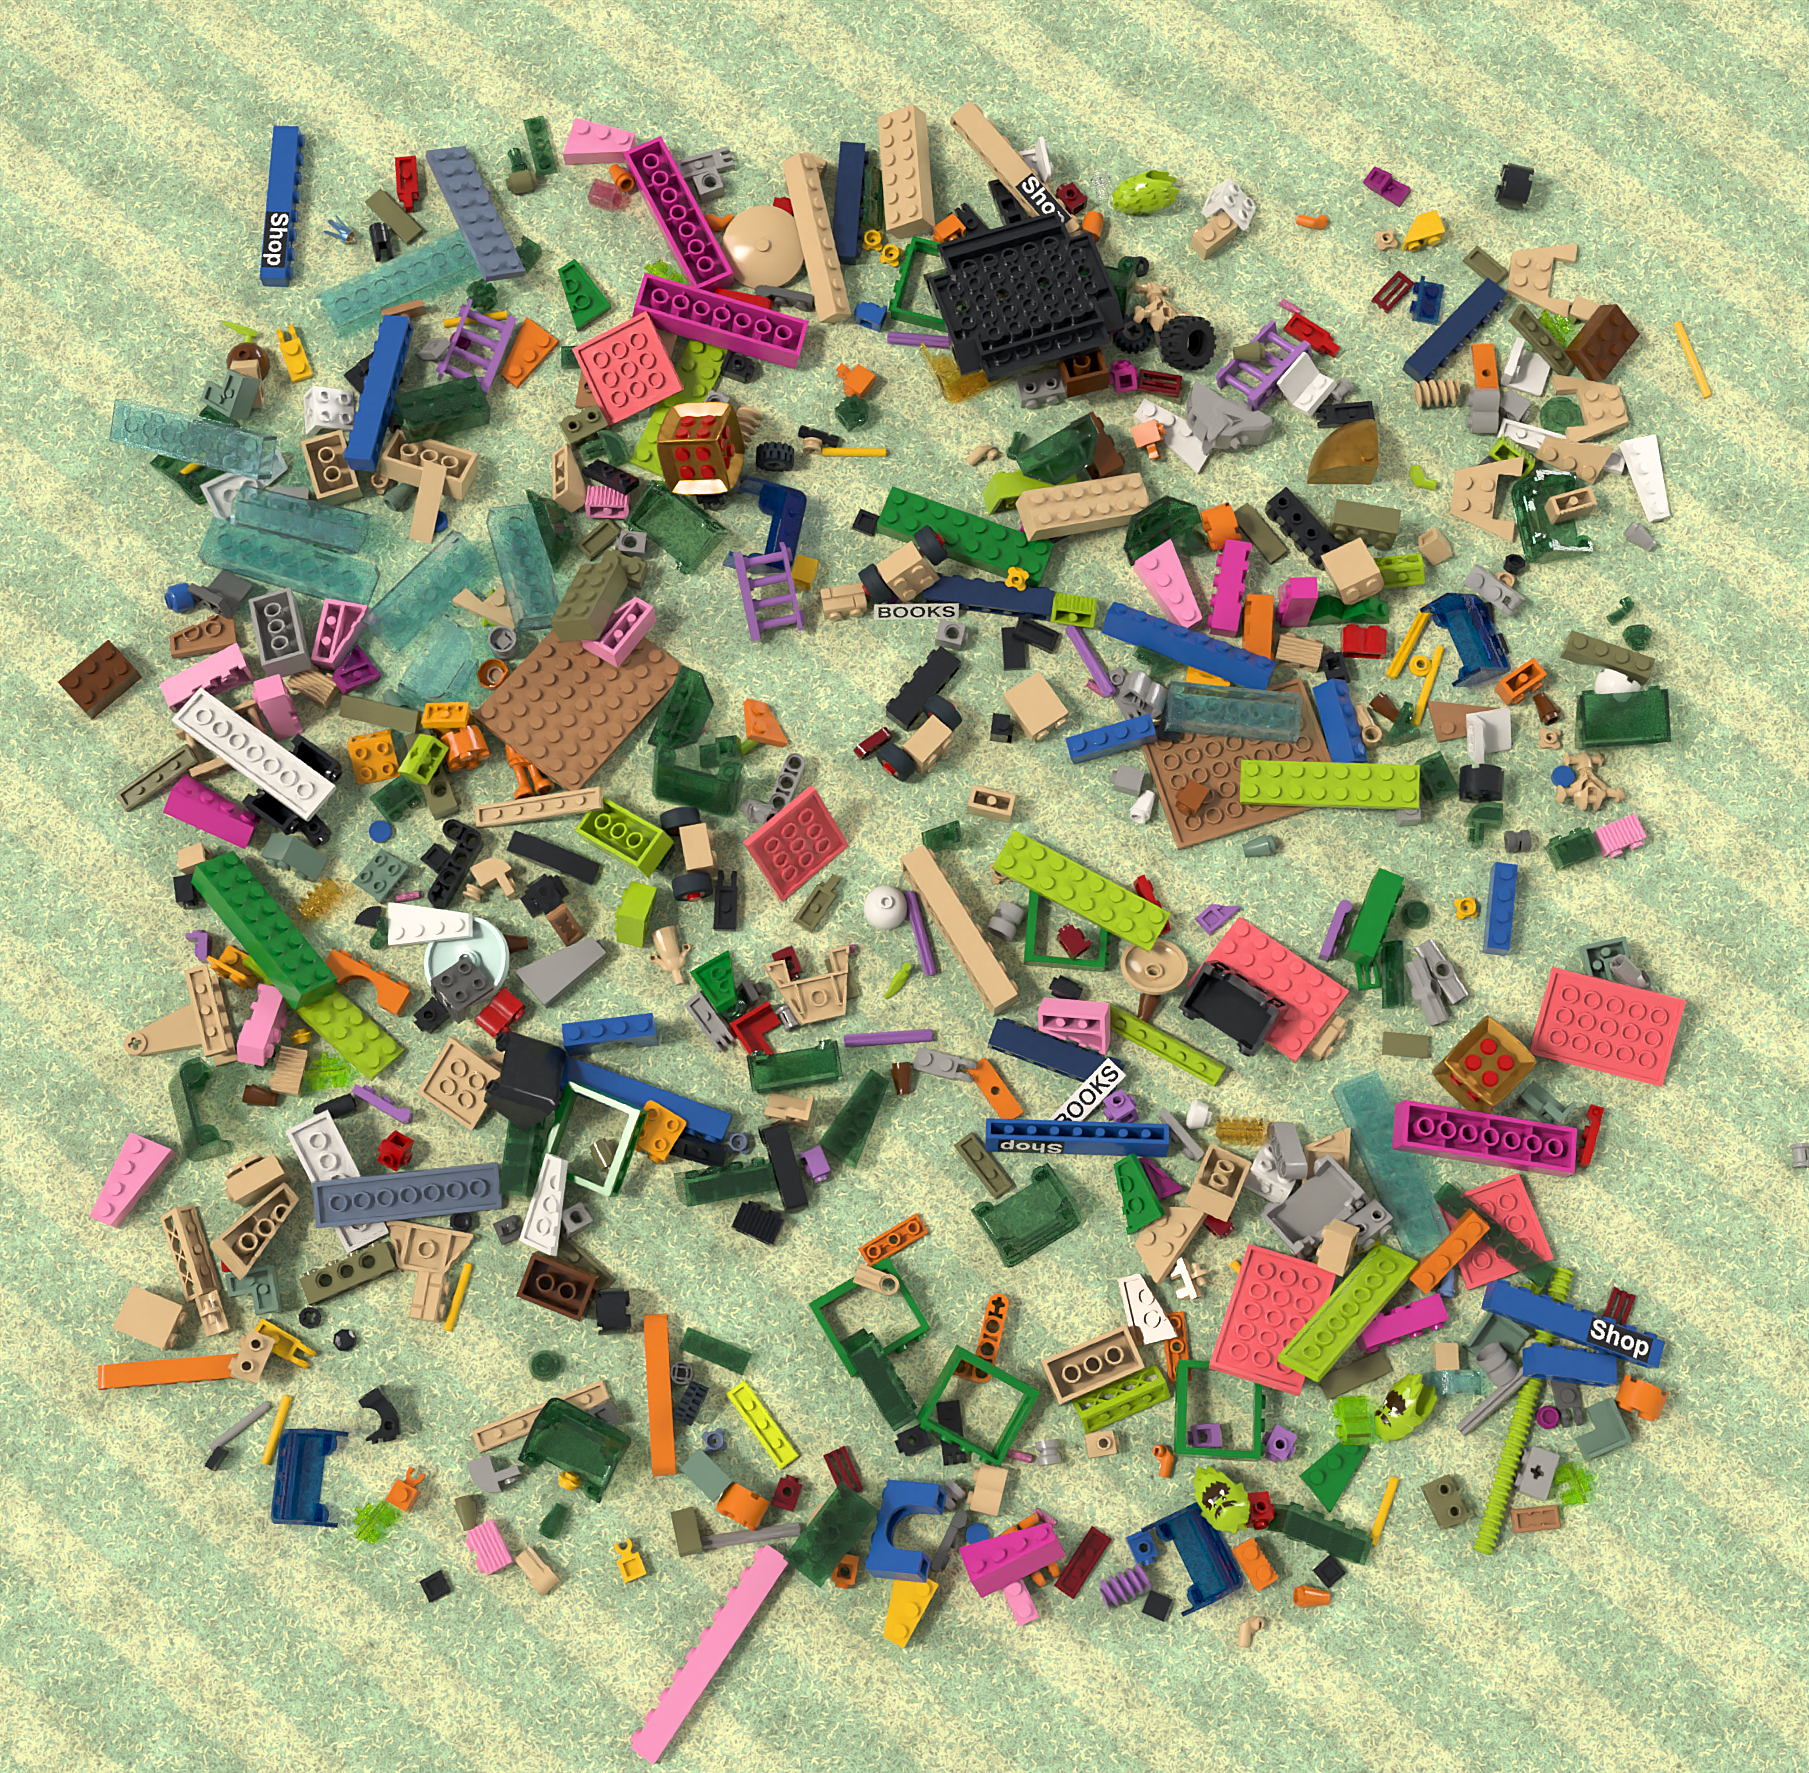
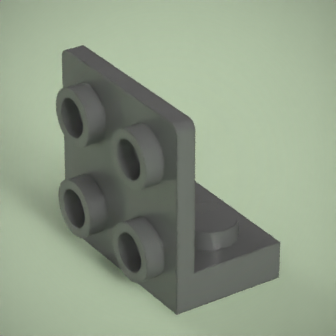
(223, 594)
(460, 988)

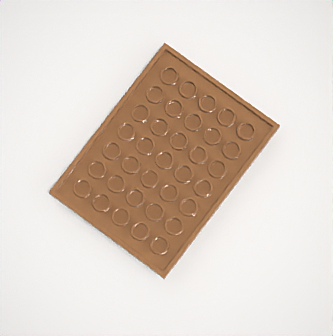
(573, 708)
(1217, 766)

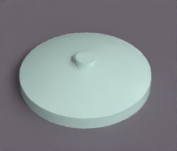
(485, 949)

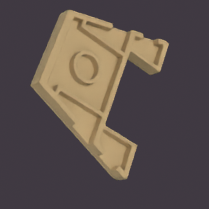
(1531, 276)
(1599, 403)
(1476, 491)
(494, 608)
(818, 996)

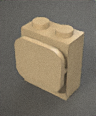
(1353, 572)
(1035, 707)
(255, 1178)
(150, 1318)

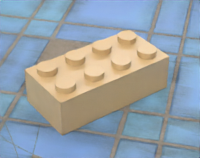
(406, 461)
(1092, 1365)

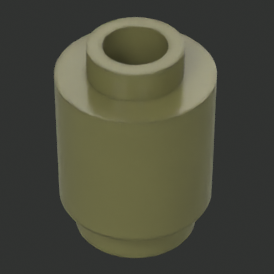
(521, 181)
(602, 1154)

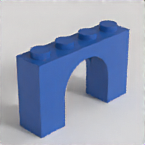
(581, 1036)
(898, 1502)

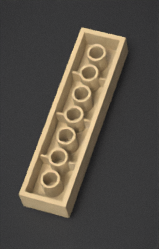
(958, 930)

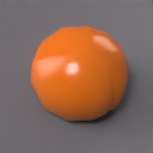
(495, 668)

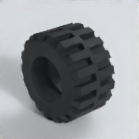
(1200, 346)

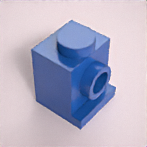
(870, 315)
(1134, 1541)

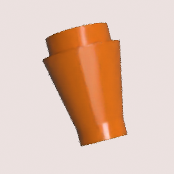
(621, 178)
(1307, 1596)

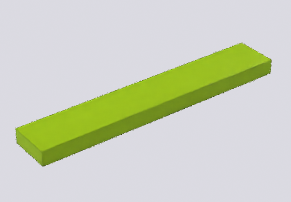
(1165, 1046)

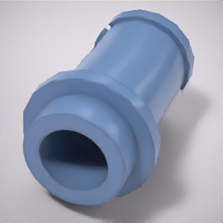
(1447, 1285)

